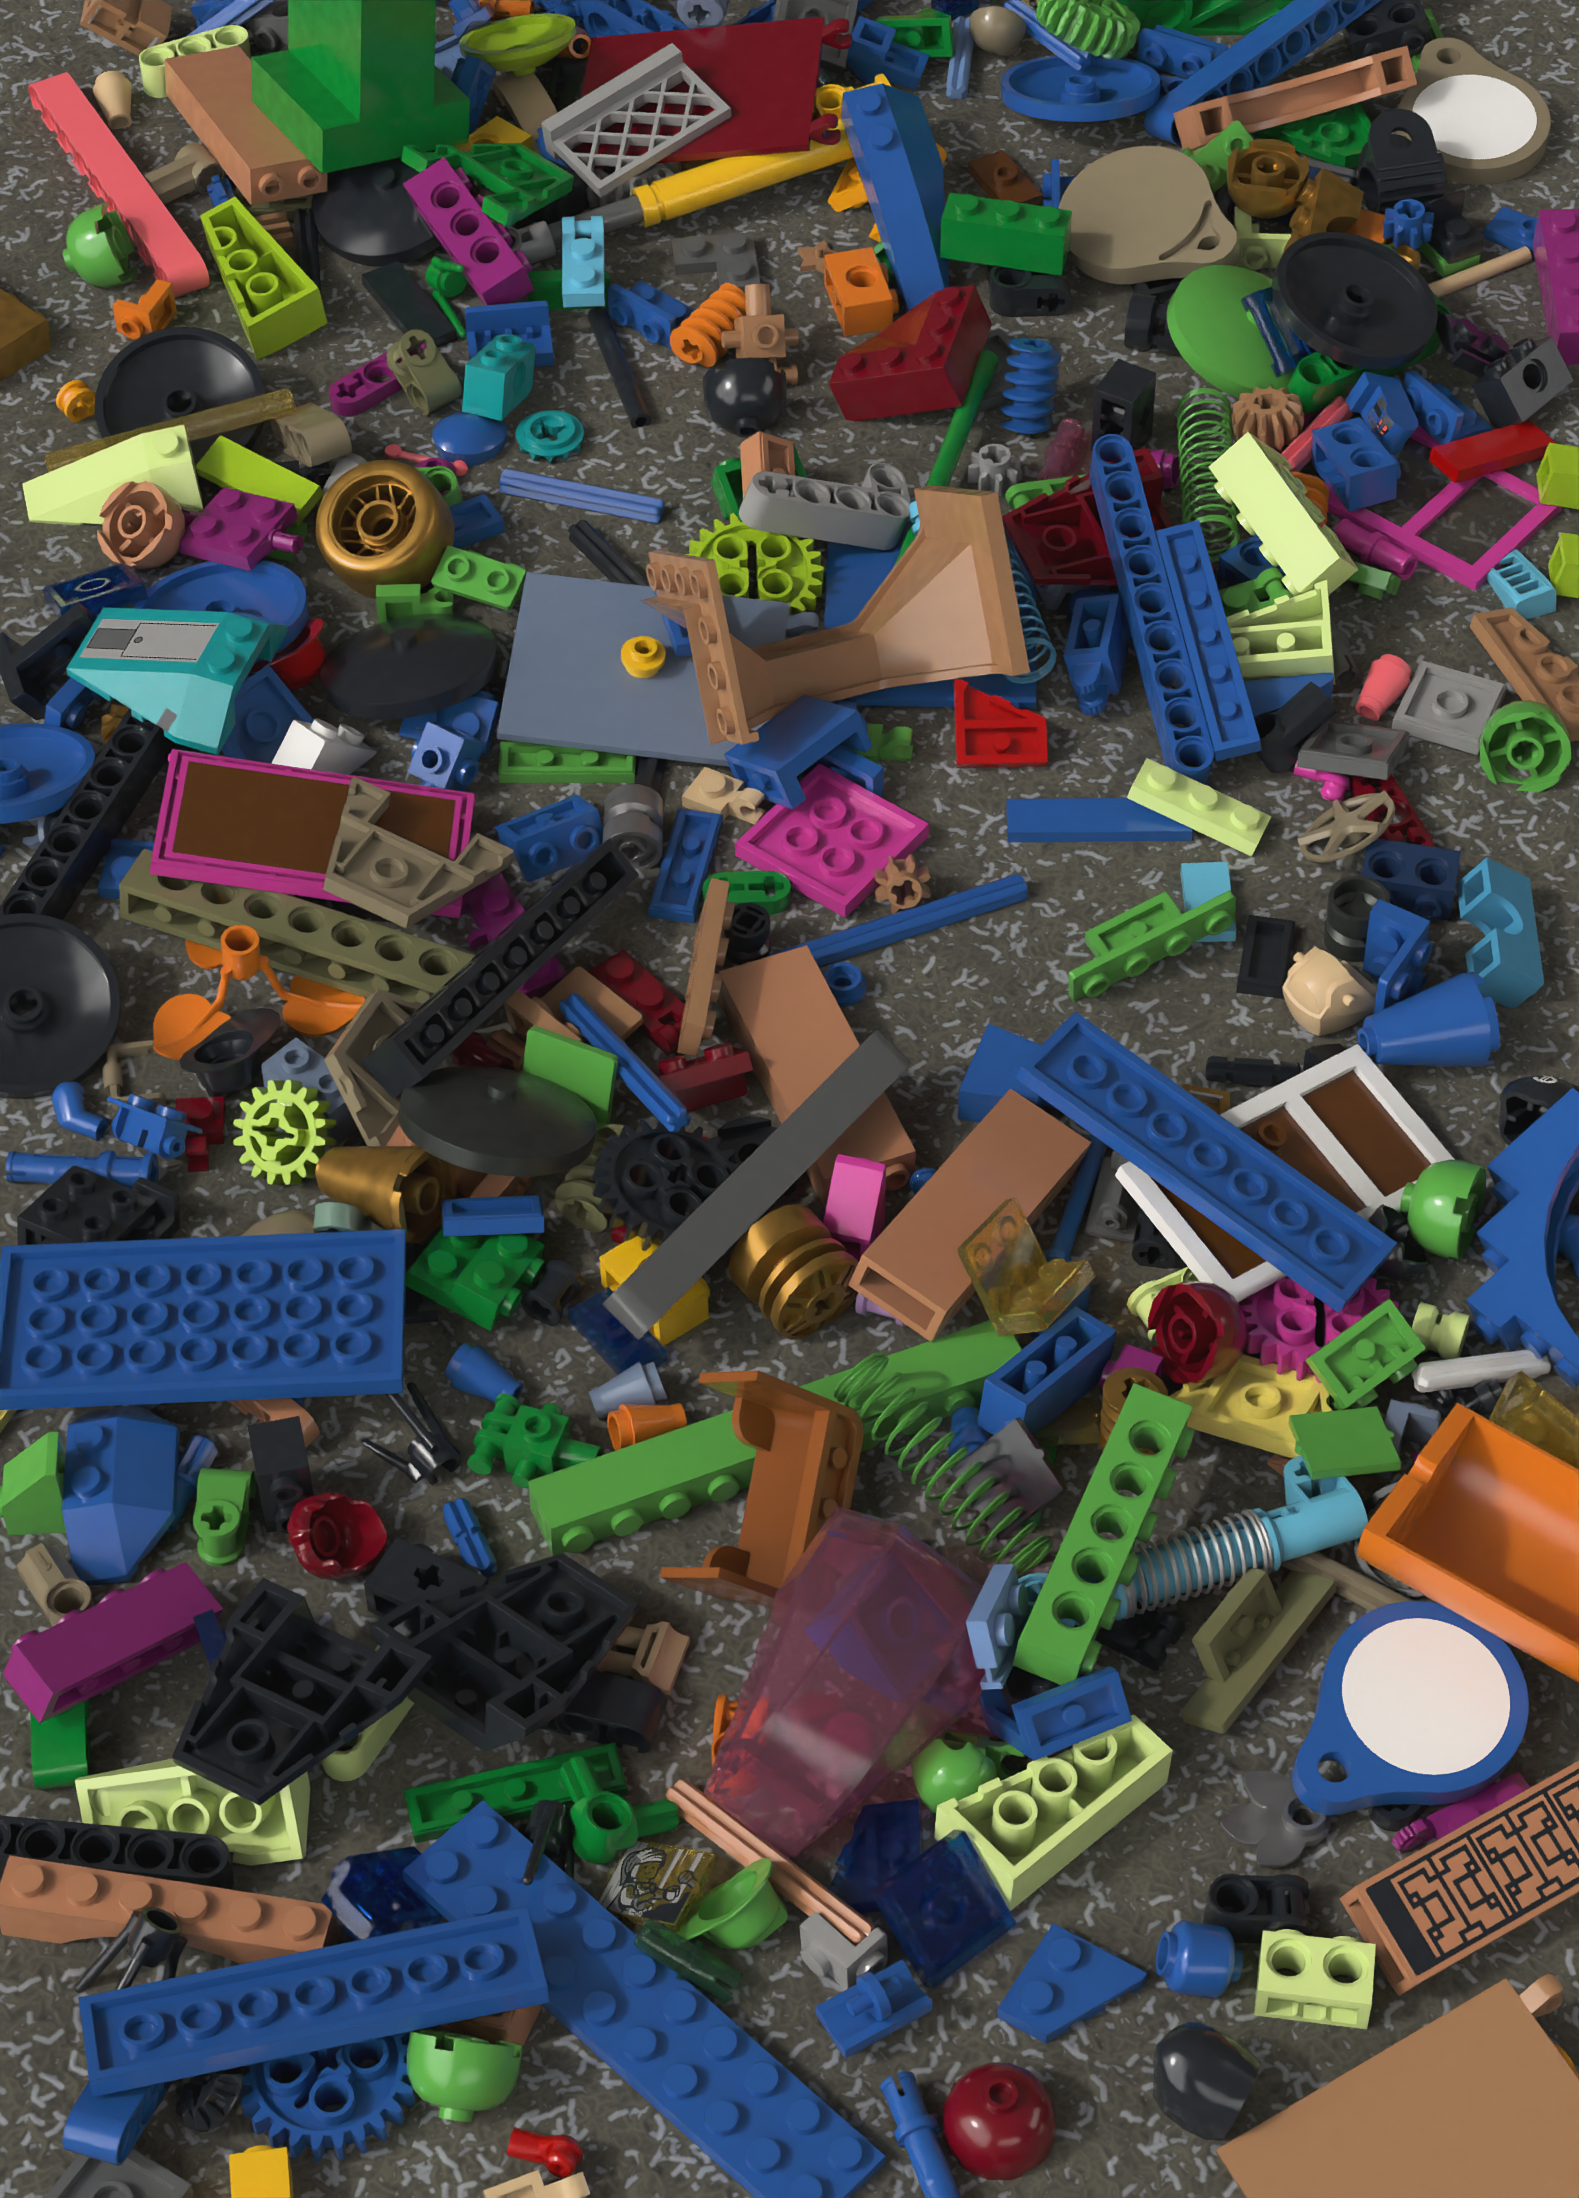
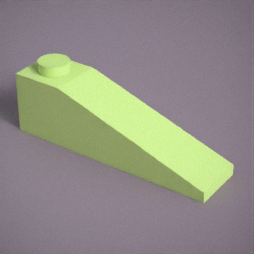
(81, 488)

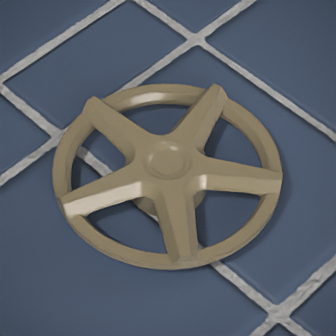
(1347, 827)

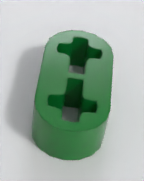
(751, 887)

